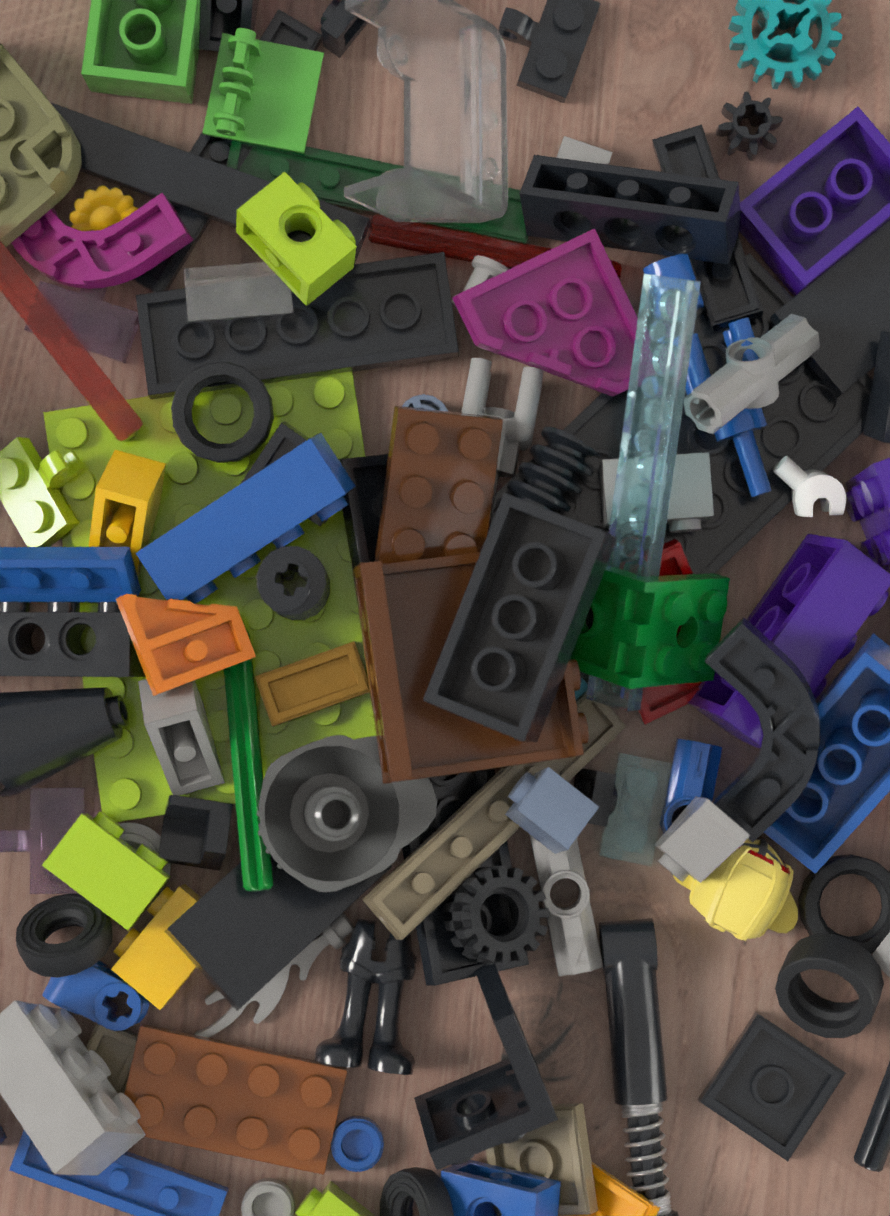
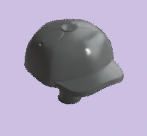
(333, 816)

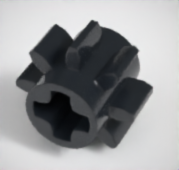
(739, 135)

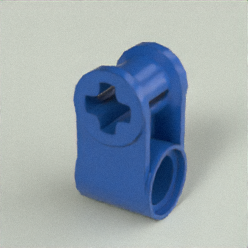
(91, 996)

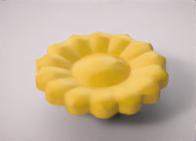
(100, 209)

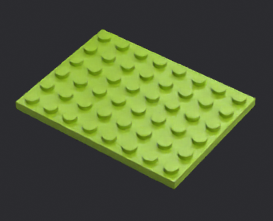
(129, 769)

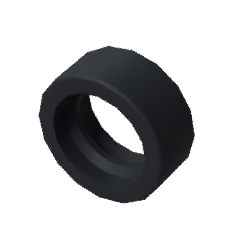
(183, 404)
(834, 867)
(821, 1015)

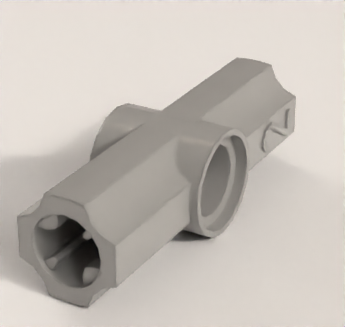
(751, 382)
(569, 927)

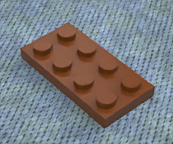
(235, 1098)

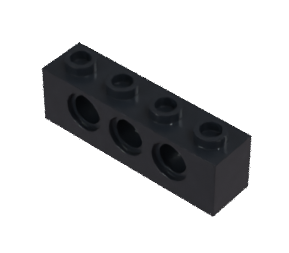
(632, 208)
(63, 651)

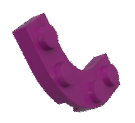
(104, 255)

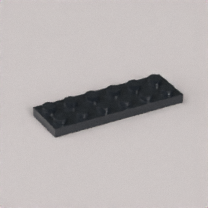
(365, 321)

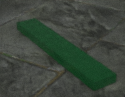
(331, 171)

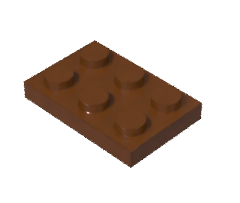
(437, 484)

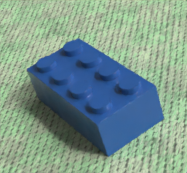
(850, 762)

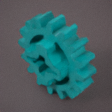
(794, 49)

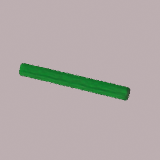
(247, 774)

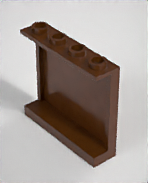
(404, 626)

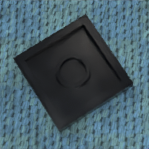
(771, 1086)

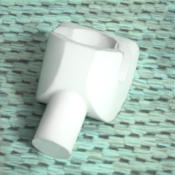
(810, 486)

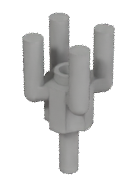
(517, 425)

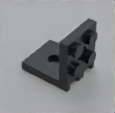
(490, 1104)

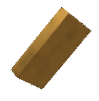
(313, 683)

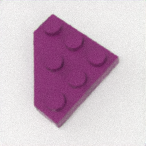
(558, 315)

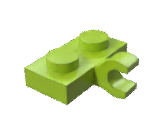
(32, 491)

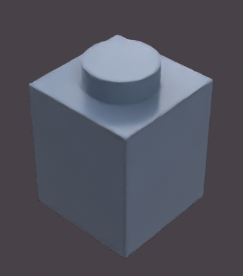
(550, 809)

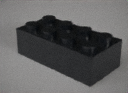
(520, 619)

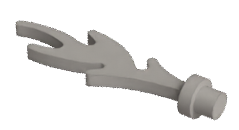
(272, 992)

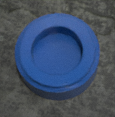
(357, 1143)

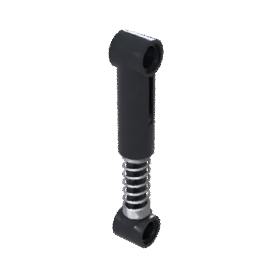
(637, 1050)

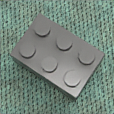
(62, 1091)

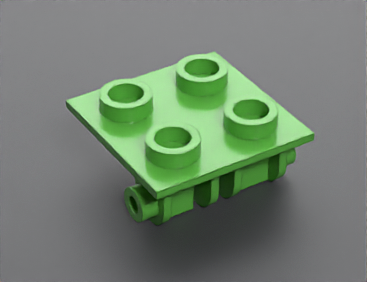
(263, 92)

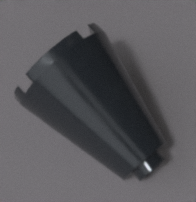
(54, 730)

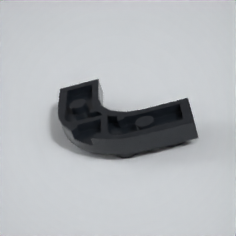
(788, 726)

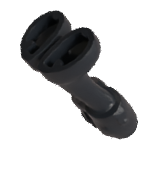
(346, 1045)

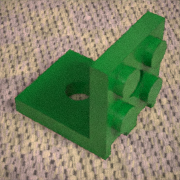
(638, 624)

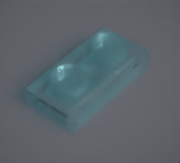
(638, 811)

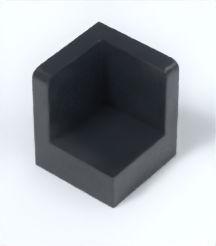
(195, 832)

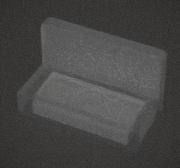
(235, 292)

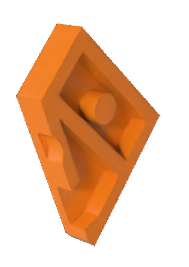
(183, 639)

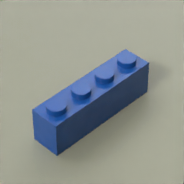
(246, 520)

